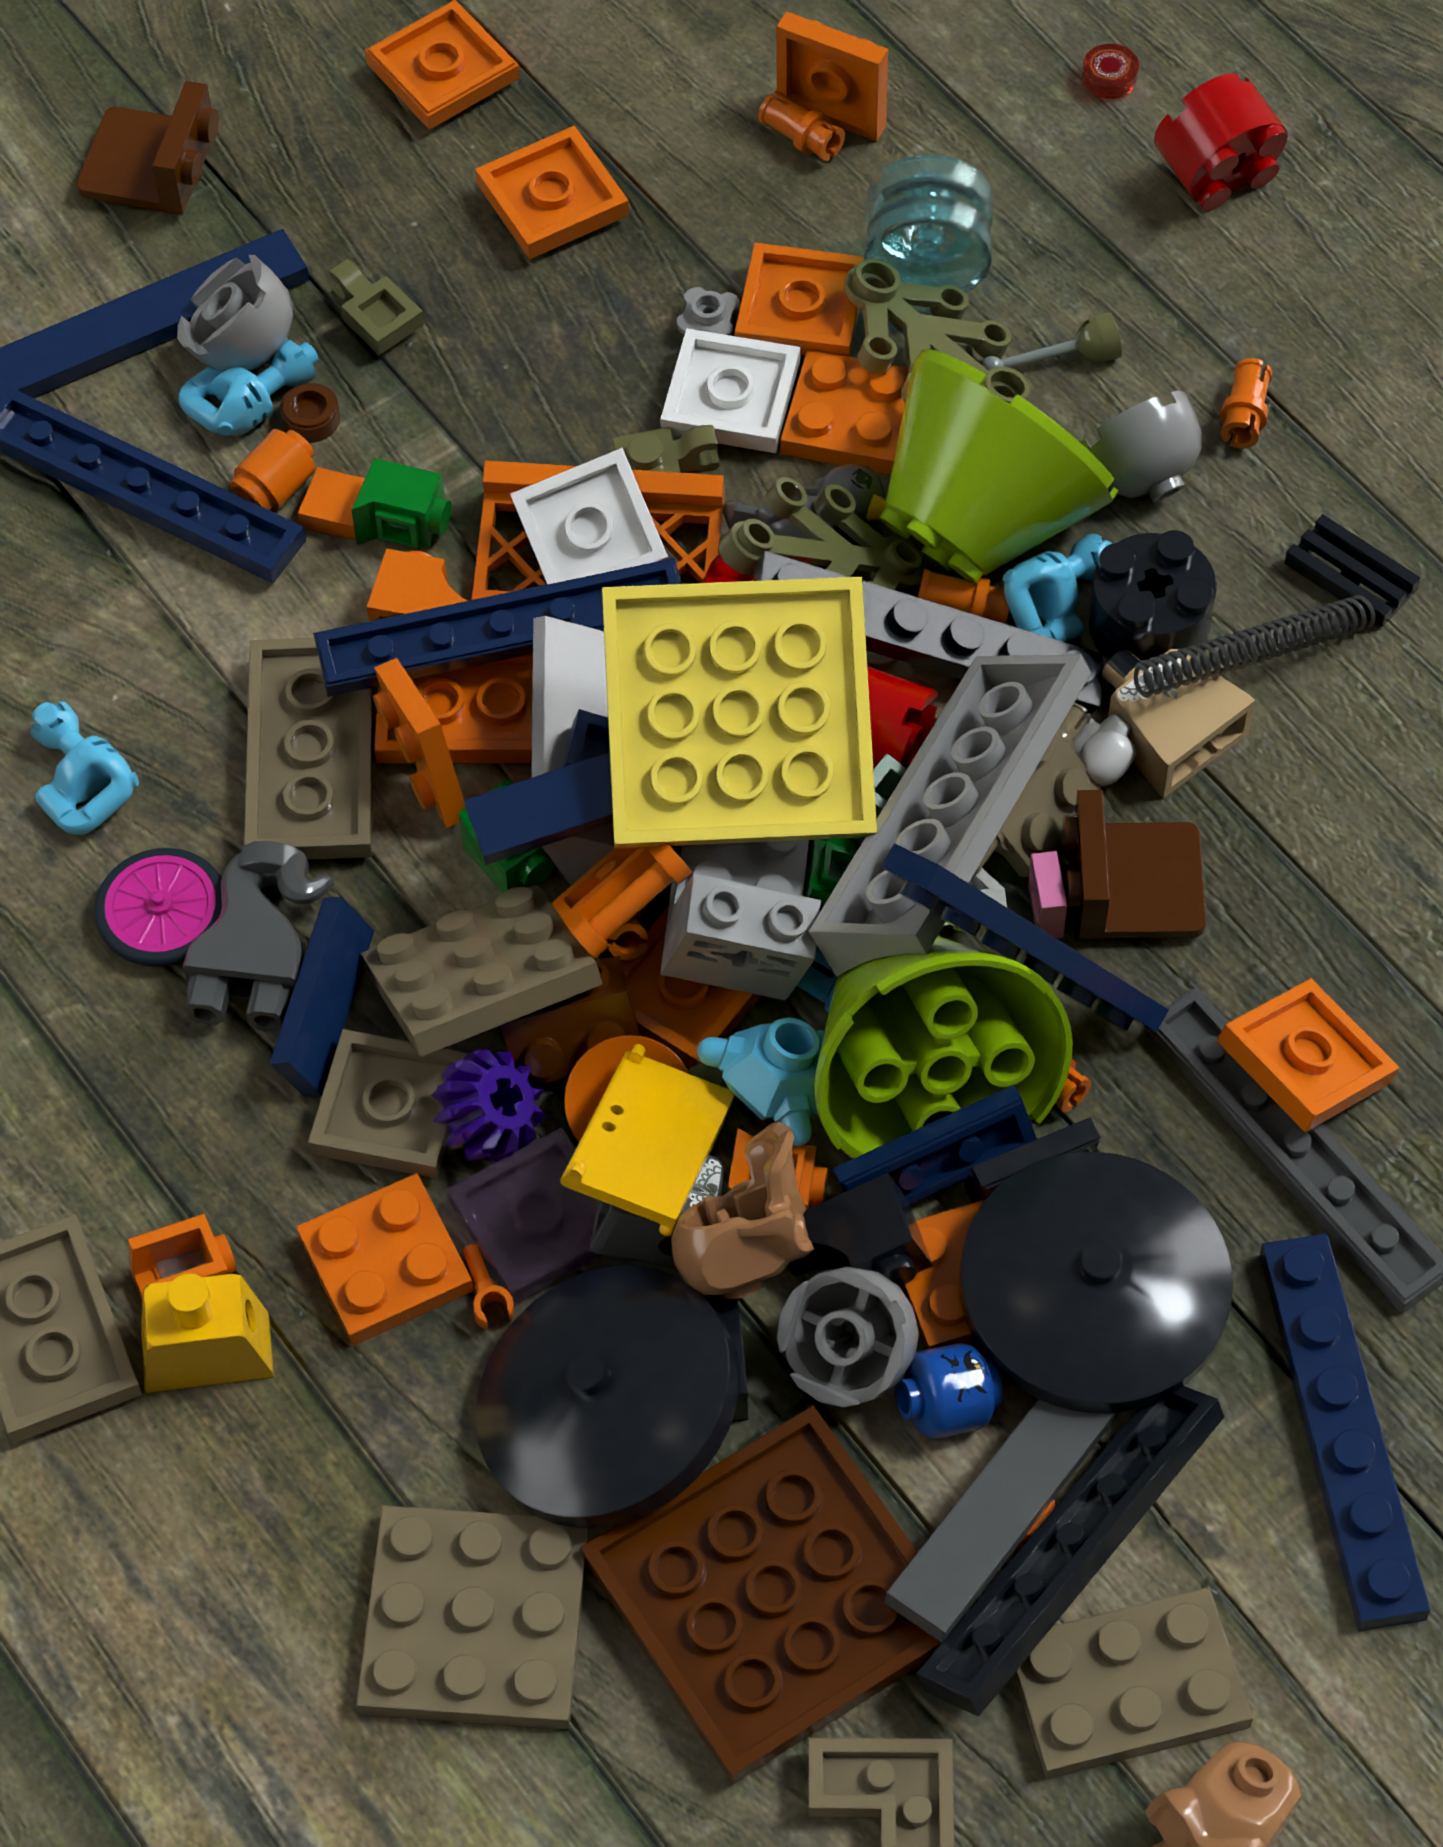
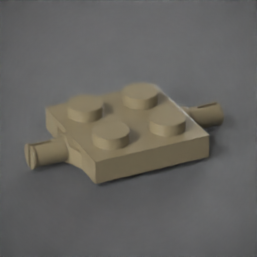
(1050, 793)

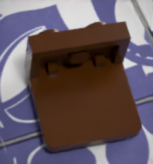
(149, 155)
(1133, 875)
(564, 1031)

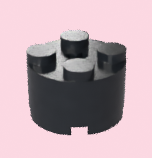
(1151, 595)

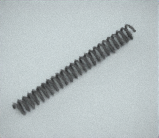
(1197, 665)

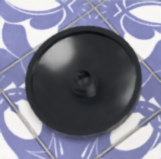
(1095, 1282)
(607, 1396)

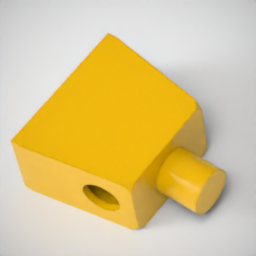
(203, 1333)

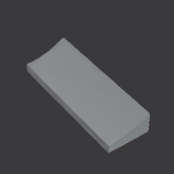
(950, 801)

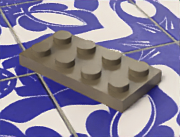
(307, 755)

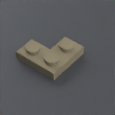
(887, 1778)

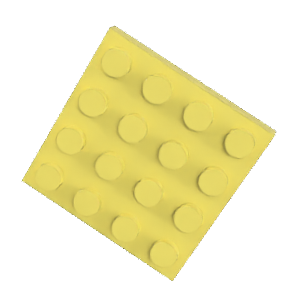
(738, 712)

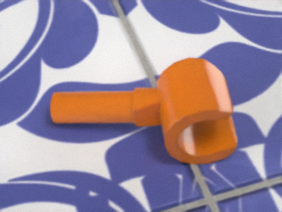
(485, 1287)

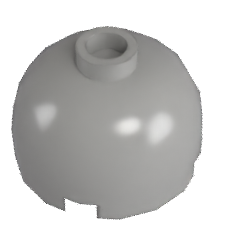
(239, 317)
(1149, 447)
(847, 1335)

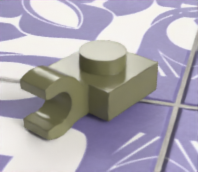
(374, 311)
(658, 452)

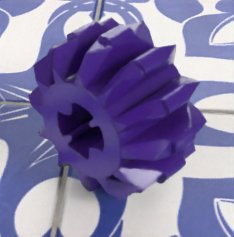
(488, 1105)

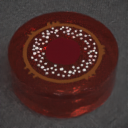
(1110, 71)

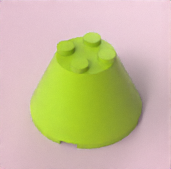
(983, 473)
(933, 1036)

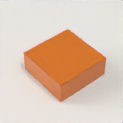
(330, 503)

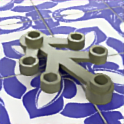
(881, 294)
(888, 560)

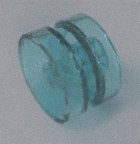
(931, 221)

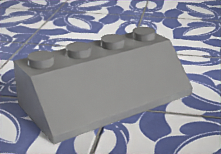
(567, 678)

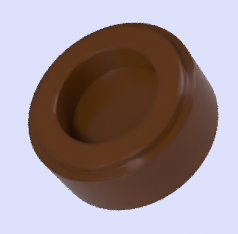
(310, 411)

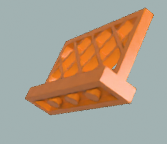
(668, 496)

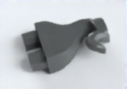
(252, 946)

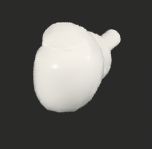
(1105, 749)

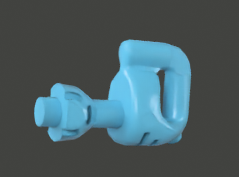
(243, 394)
(1049, 589)
(86, 770)

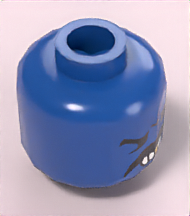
(949, 1391)

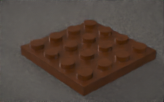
(766, 1593)

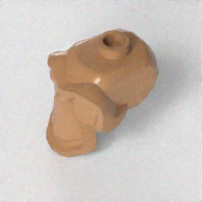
(751, 1230)
(1232, 1801)

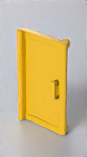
(654, 1145)

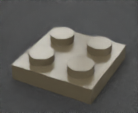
(381, 1105)

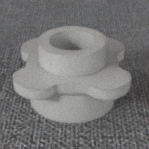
(708, 311)

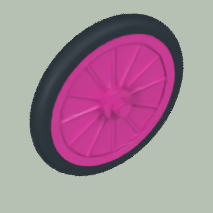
(157, 905)

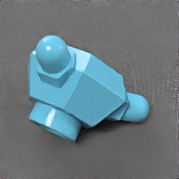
(771, 1071)

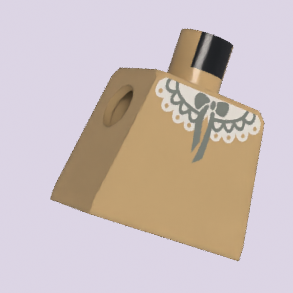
(1179, 728)

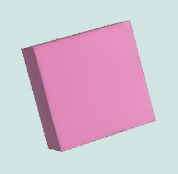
(1047, 893)

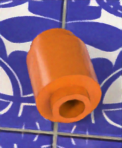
(274, 470)

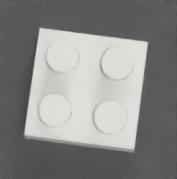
(734, 386)
(589, 520)

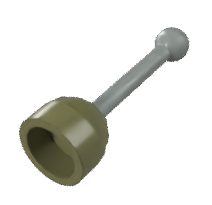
(1095, 339)

